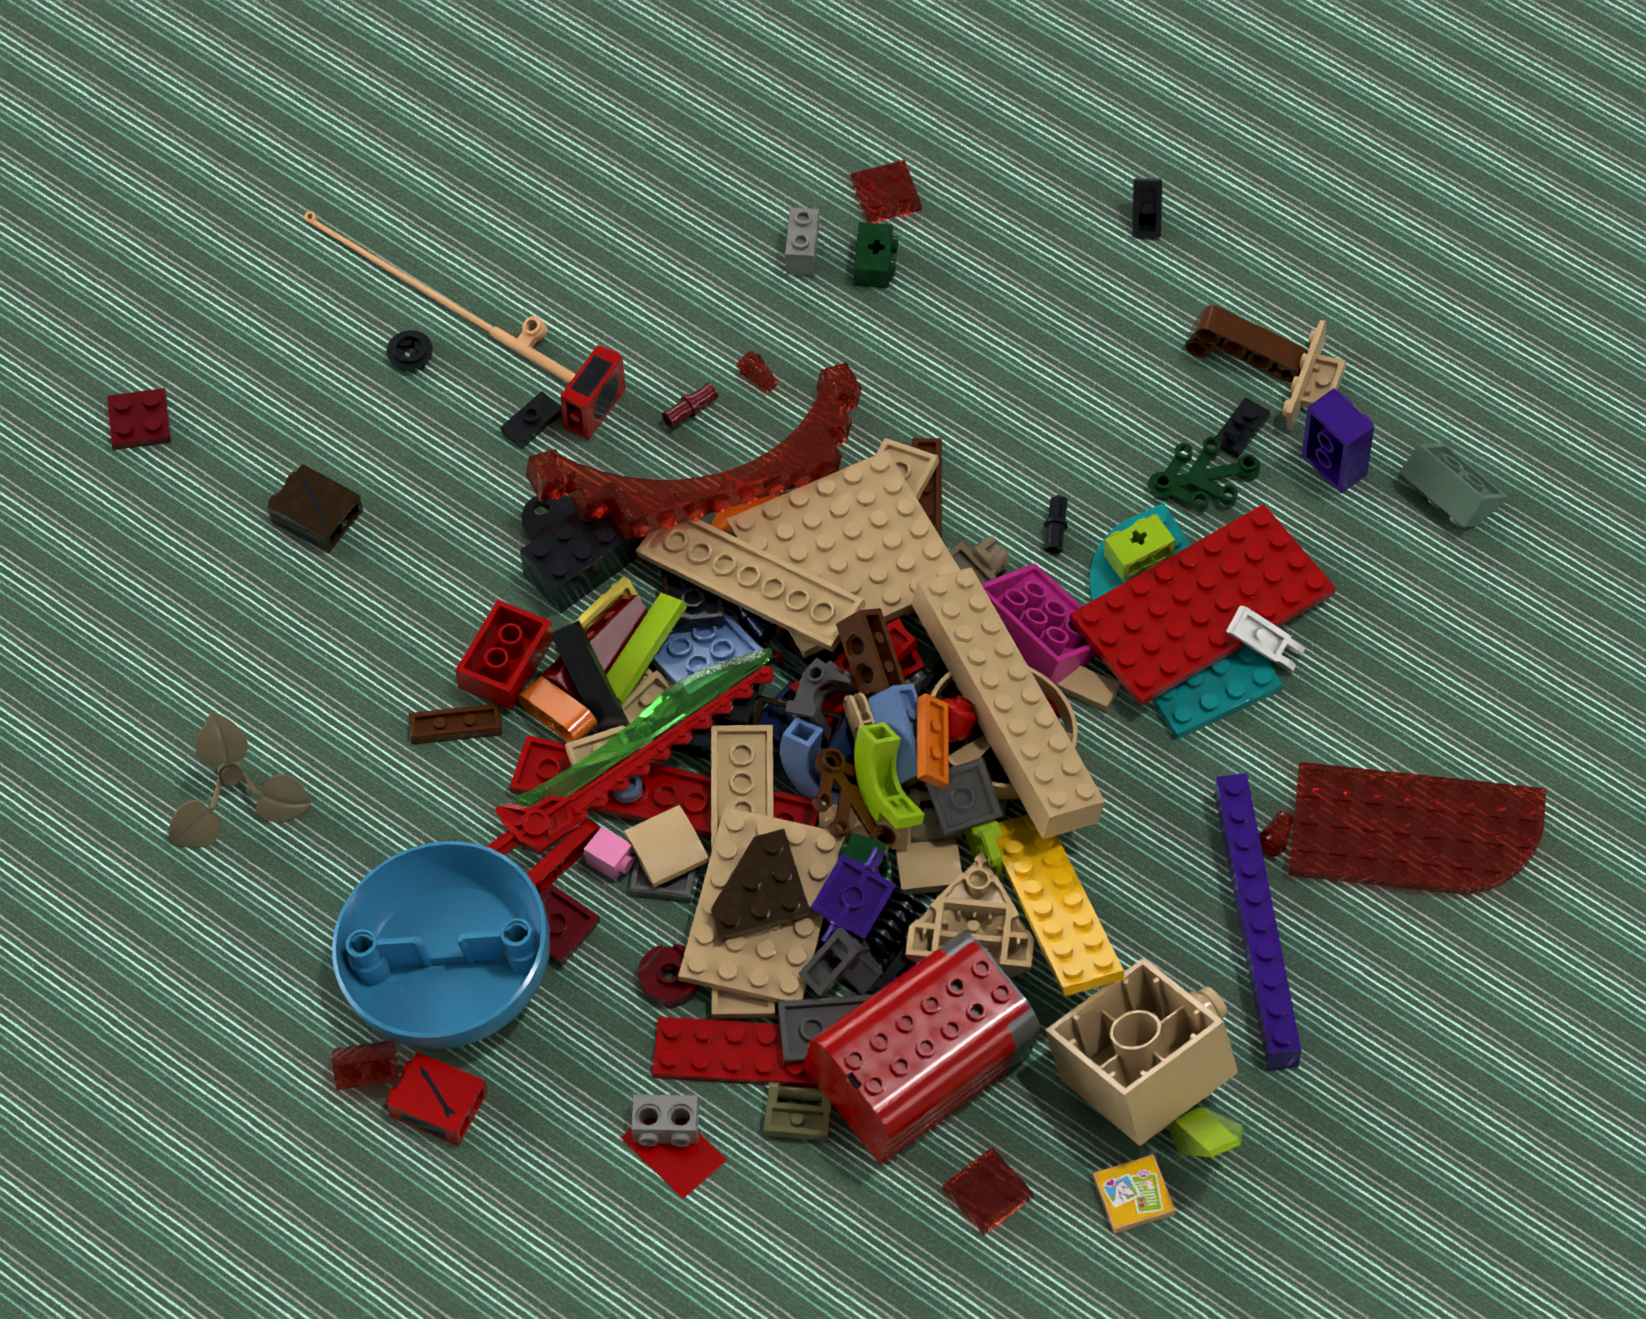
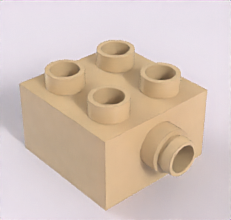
(1144, 1050)

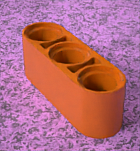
(557, 710)

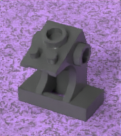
(810, 698)
(841, 959)

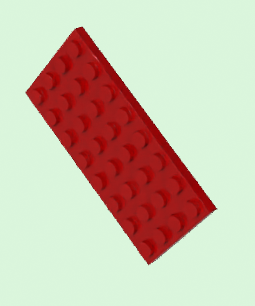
(1178, 612)

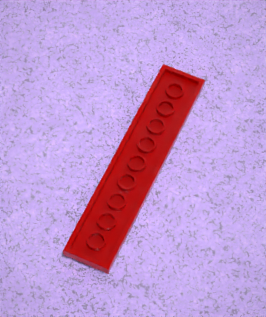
(662, 789)

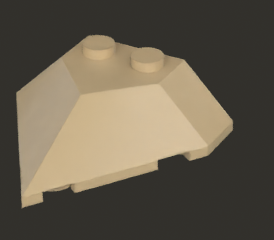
(982, 908)

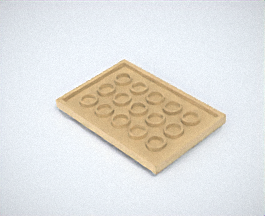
(767, 960)

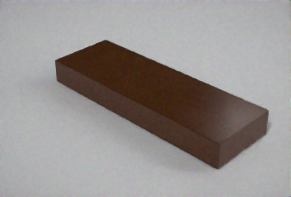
(455, 723)

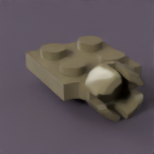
(983, 558)

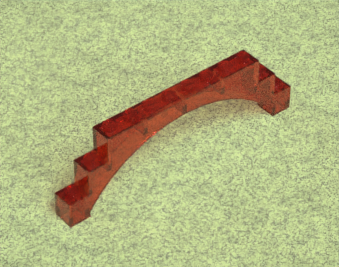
(651, 504)

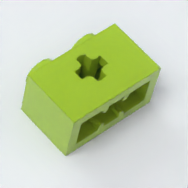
(1139, 547)

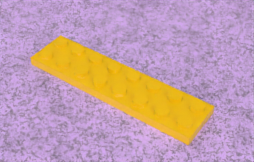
(1057, 908)

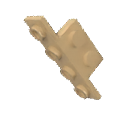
(1317, 376)

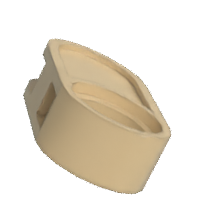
(857, 712)

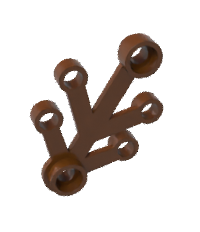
(848, 797)

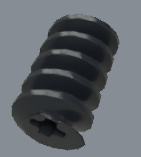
(892, 919)

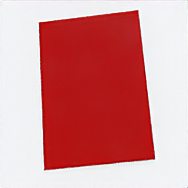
(679, 1166)

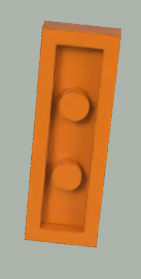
(932, 741)

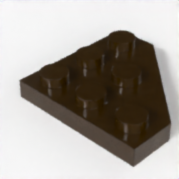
(761, 890)

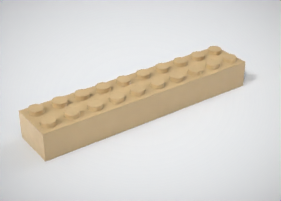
(1008, 703)

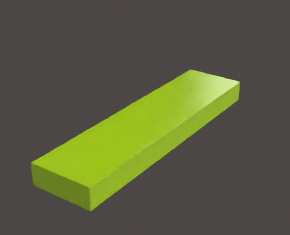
(644, 644)

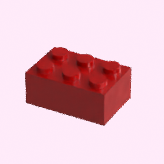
(504, 654)

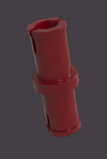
(689, 405)

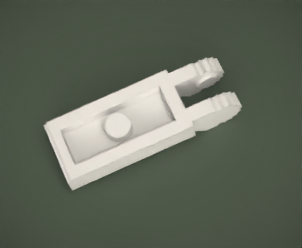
(1263, 637)

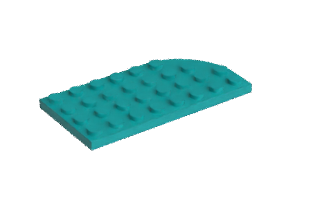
(1214, 692)

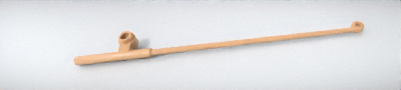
(523, 344)

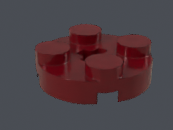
(652, 979)

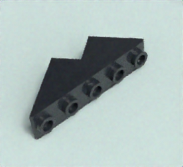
(740, 715)

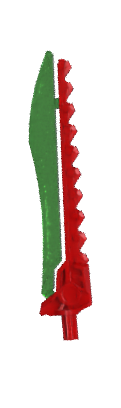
(547, 811)

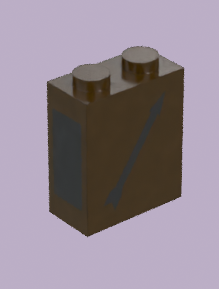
(315, 508)

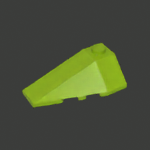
(1204, 1133)

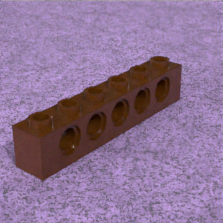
(872, 658)

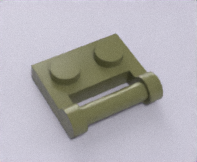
(797, 1120)

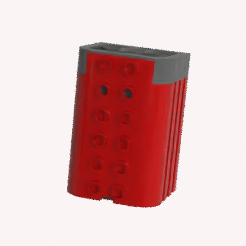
(923, 1046)

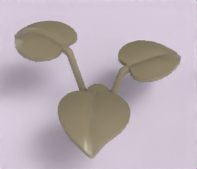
(224, 746)

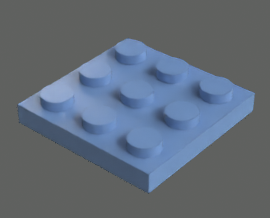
(698, 648)

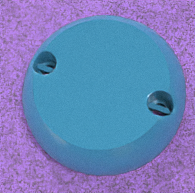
(441, 945)

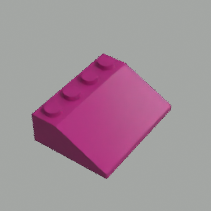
(1038, 621)

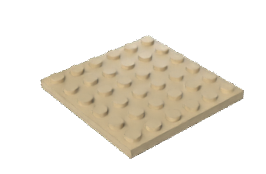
(855, 532)

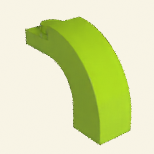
(878, 779)

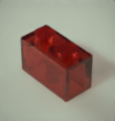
(365, 1065)

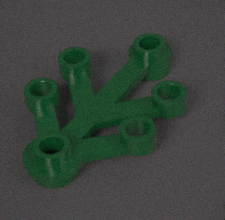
(1201, 477)

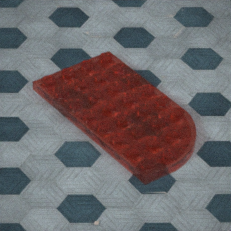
(1412, 829)

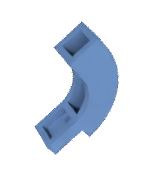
(798, 751)

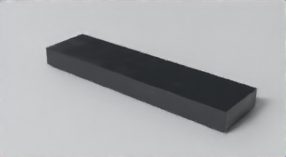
(589, 676)

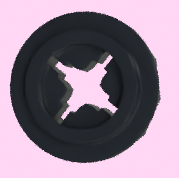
(404, 342)

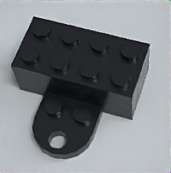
(571, 554)

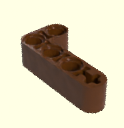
(1244, 341)

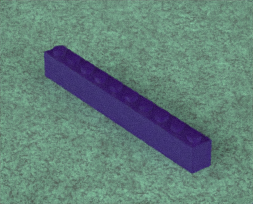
(1257, 922)

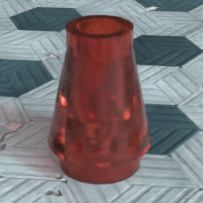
(756, 371)
(1276, 834)

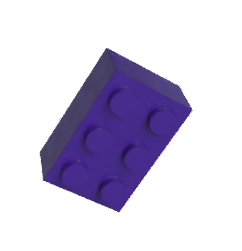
(1337, 440)

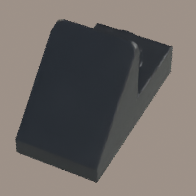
(1147, 207)

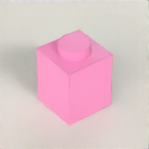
(609, 854)

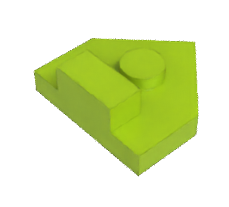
(983, 839)

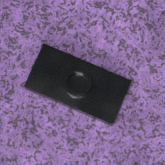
(531, 420)

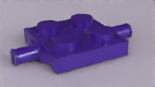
(853, 895)

